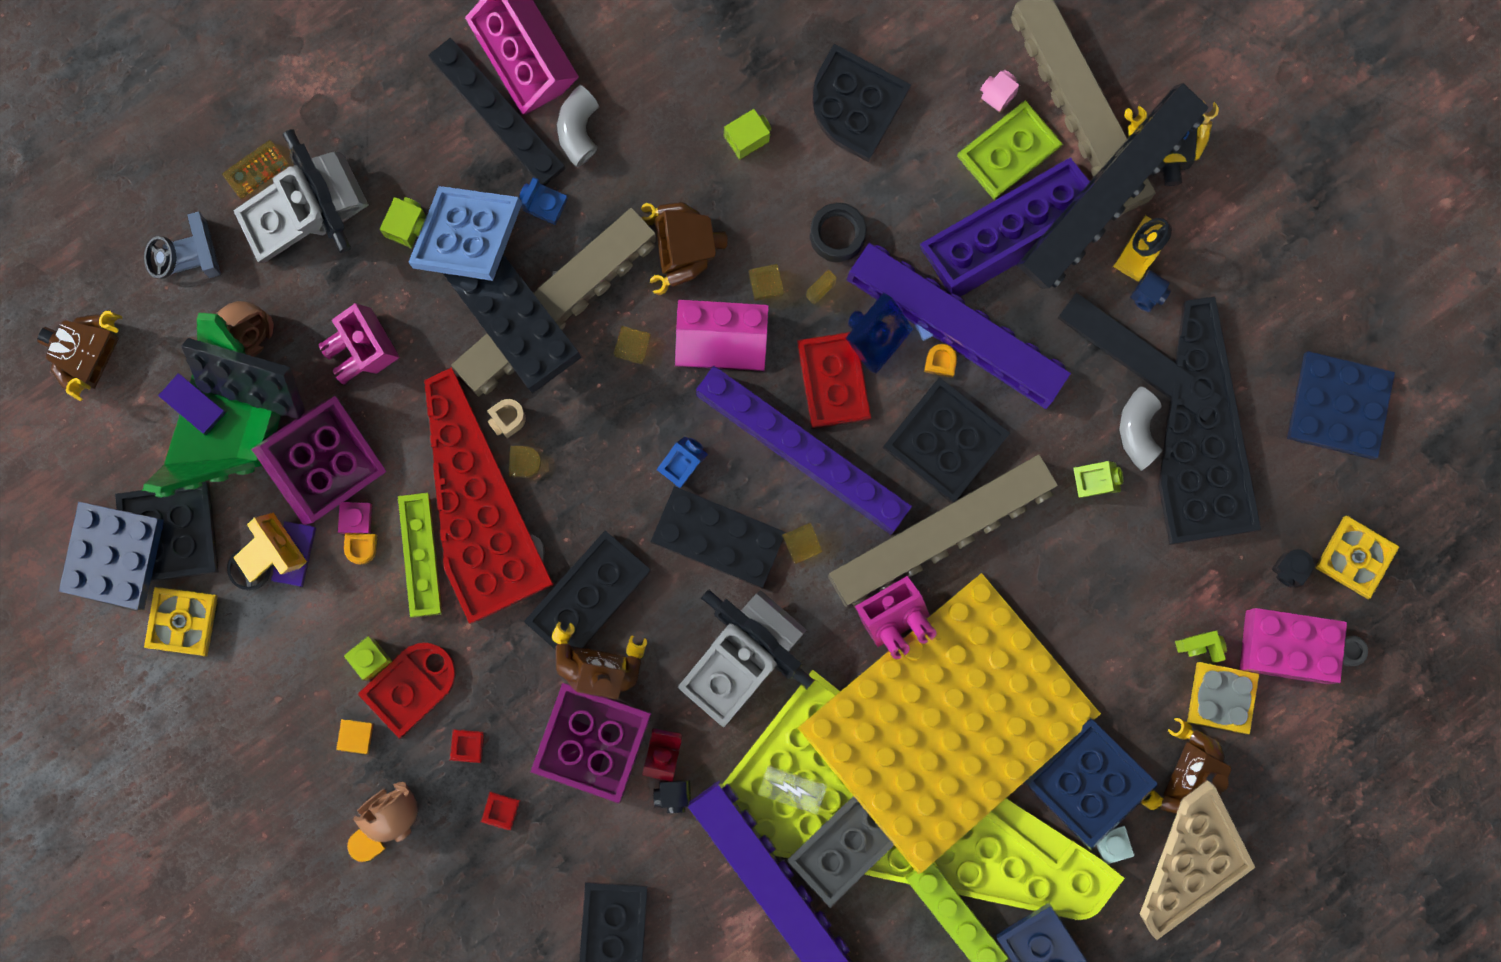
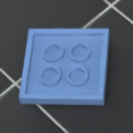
(465, 233)

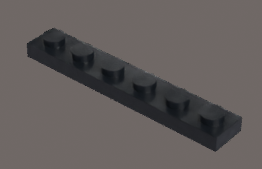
(496, 112)

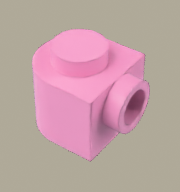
(999, 90)

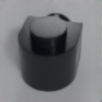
(1294, 568)
(673, 795)

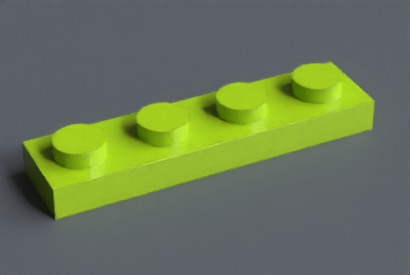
(419, 555)
(955, 916)

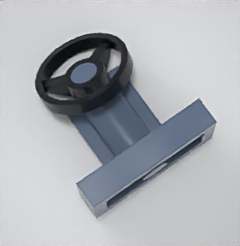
(184, 253)

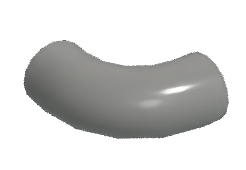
(572, 126)
(1136, 428)

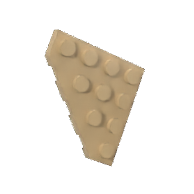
(1196, 863)

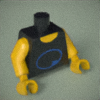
(1188, 153)

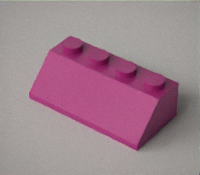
(522, 51)

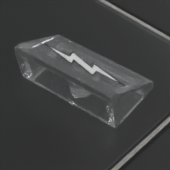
(792, 789)

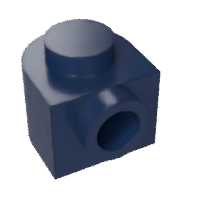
(1150, 291)

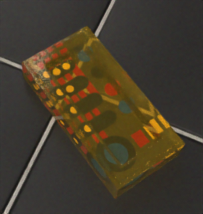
(255, 169)

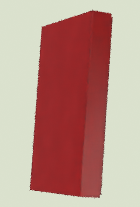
(833, 381)

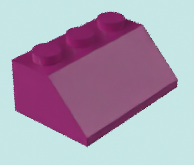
(721, 335)

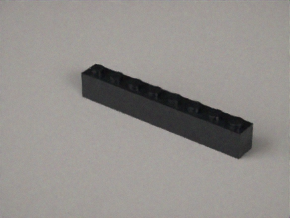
(1112, 186)

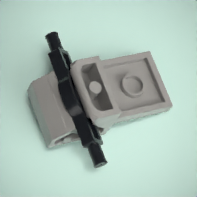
(303, 200)
(744, 655)

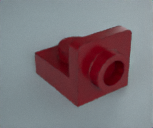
(662, 754)

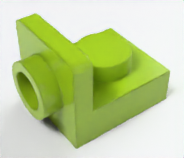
(1098, 479)
(1197, 645)

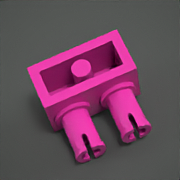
(364, 338)
(894, 612)

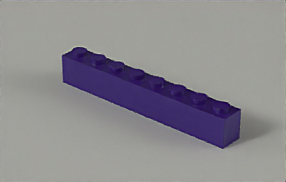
(959, 326)
(802, 450)
(766, 876)

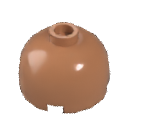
(247, 324)
(388, 815)

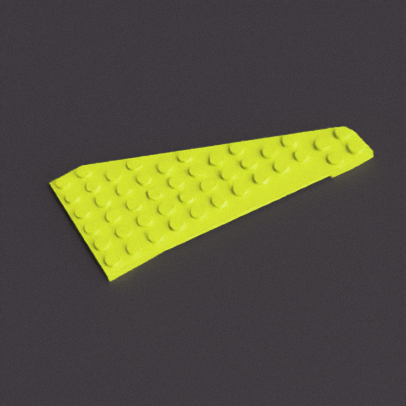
(1000, 860)

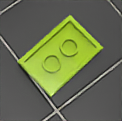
(1009, 150)

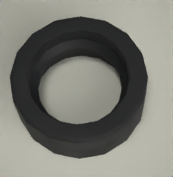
(851, 214)

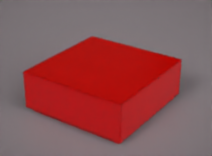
(467, 746)
(500, 811)

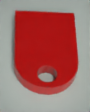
(408, 688)

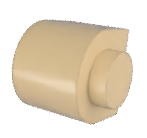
(506, 417)

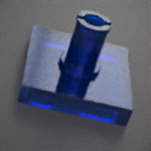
(878, 332)

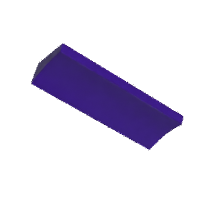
(1002, 230)

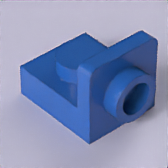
(542, 201)
(682, 461)

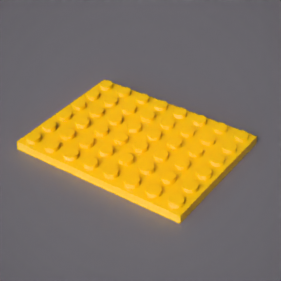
(950, 724)

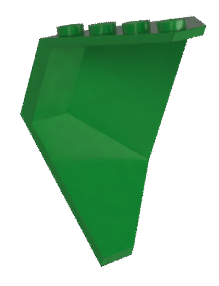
(228, 445)

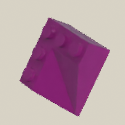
(319, 460)
(591, 743)

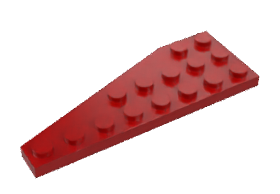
(482, 530)

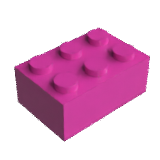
(1293, 646)

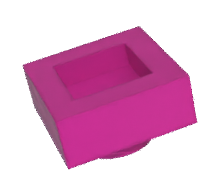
(355, 518)

